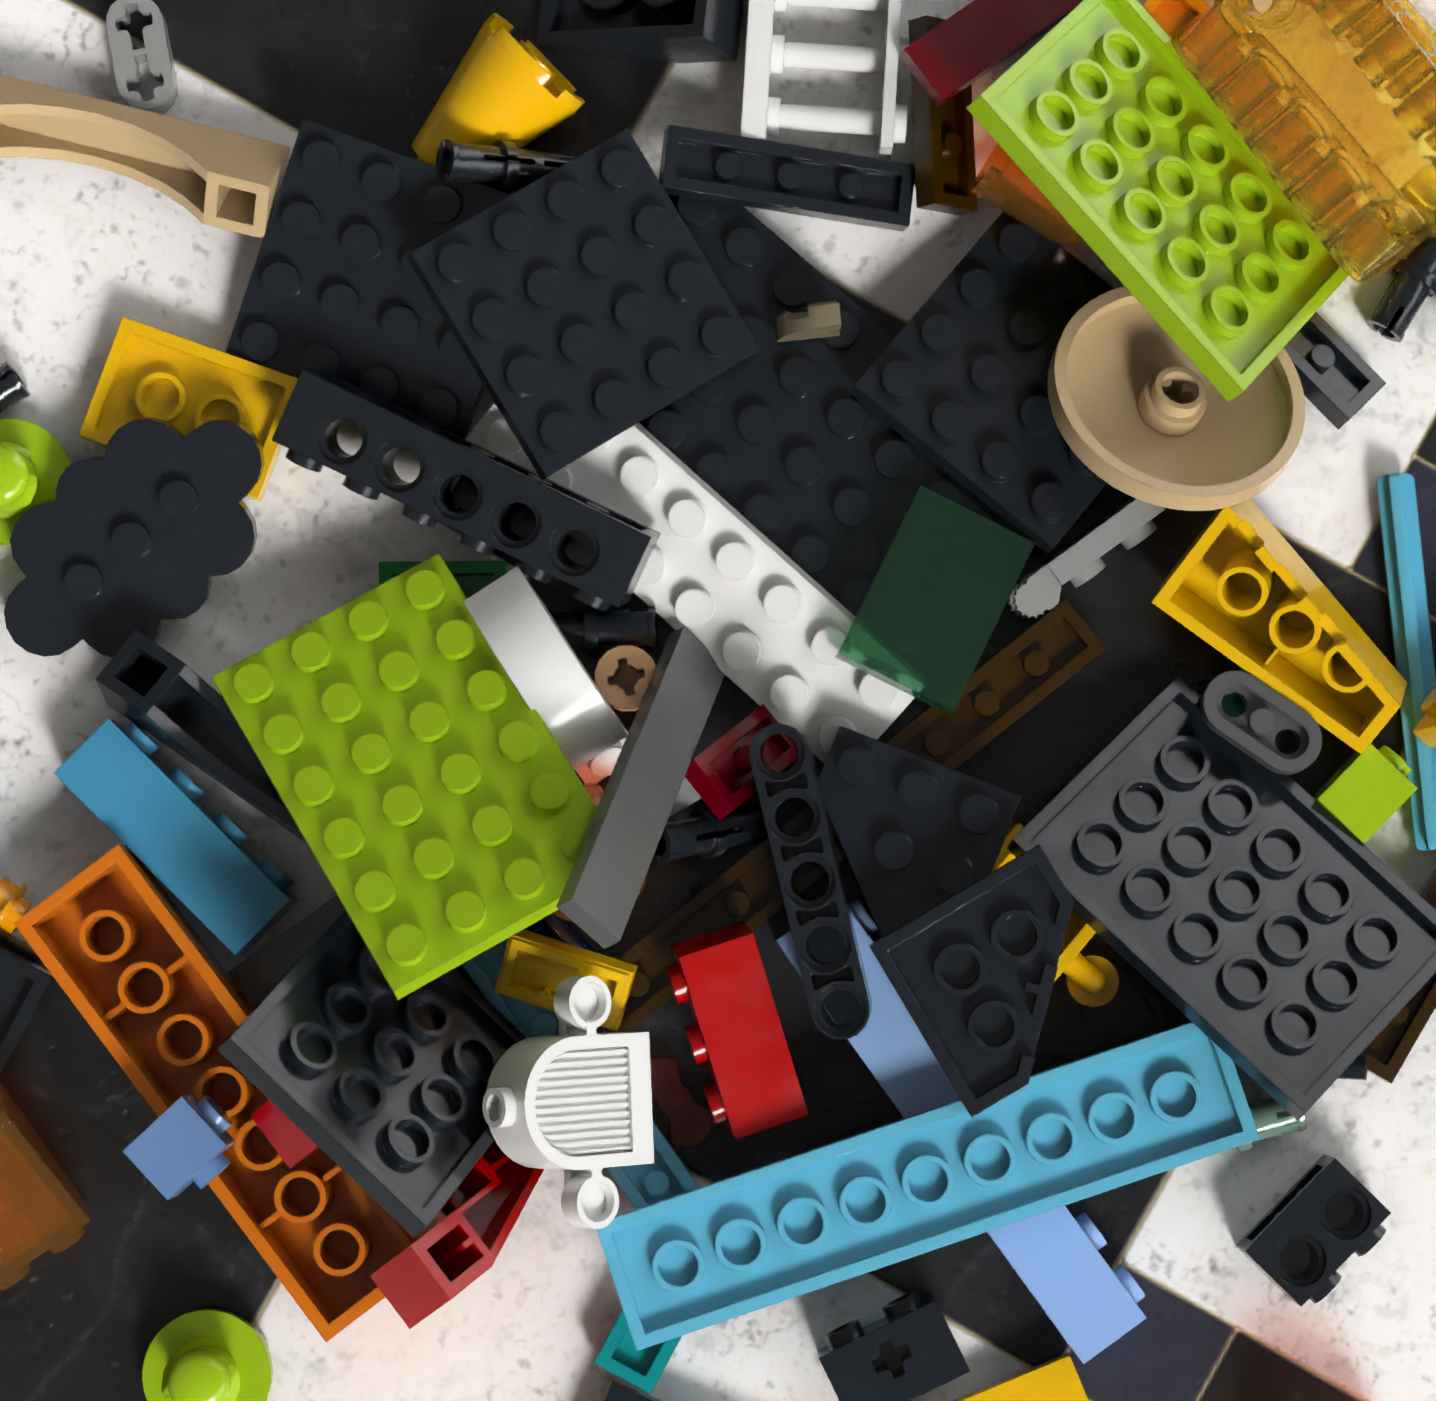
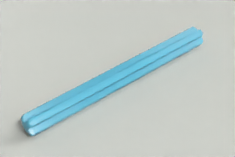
(1410, 640)

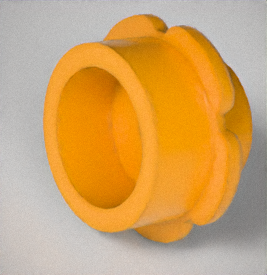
(12, 904)

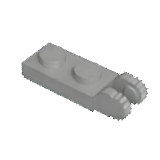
(1082, 557)

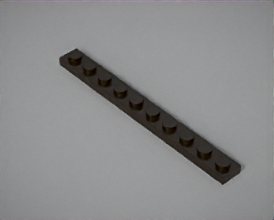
(990, 704)

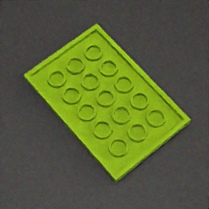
(1161, 188)
(414, 773)

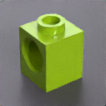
(1367, 790)

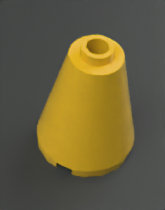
(498, 94)

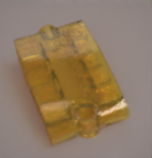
(1334, 112)

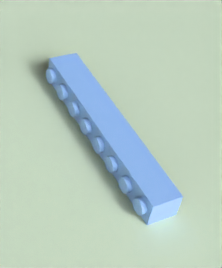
(1048, 1251)

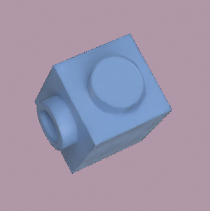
(183, 1146)

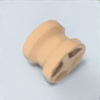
(628, 687)

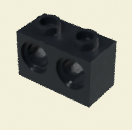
(1302, 1217)

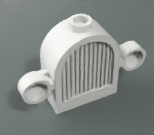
(576, 1101)

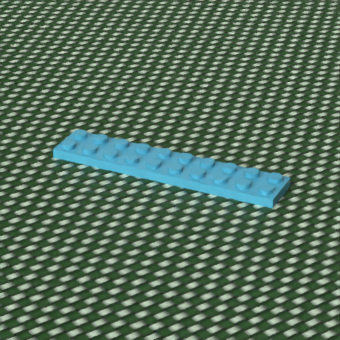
(923, 1183)

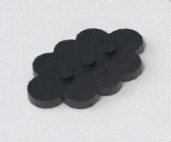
(134, 536)

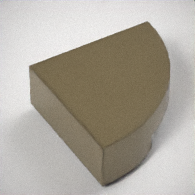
(819, 322)

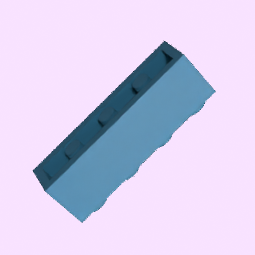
(177, 836)

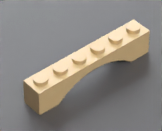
(210, 171)

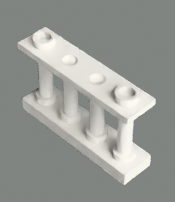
(771, 54)

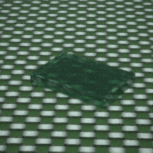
(935, 600)

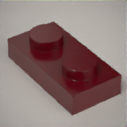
(724, 769)

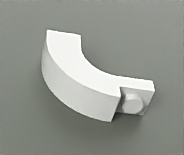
(549, 674)

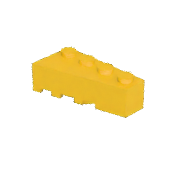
(1281, 624)

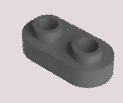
(1261, 720)

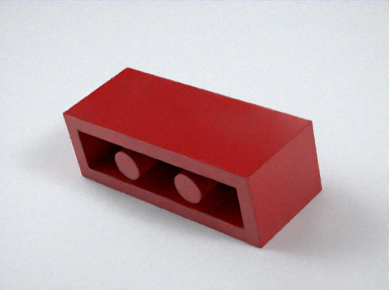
(736, 1031)

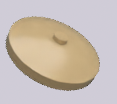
(1156, 422)

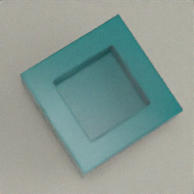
(637, 1367)

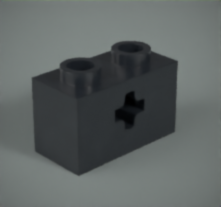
(926, 1364)

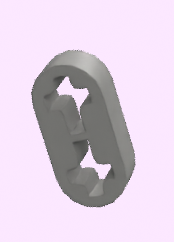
(156, 52)

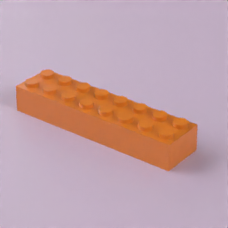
(162, 1016)

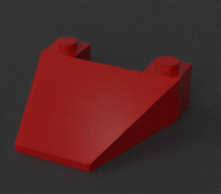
(456, 1243)

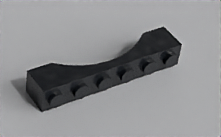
(190, 719)

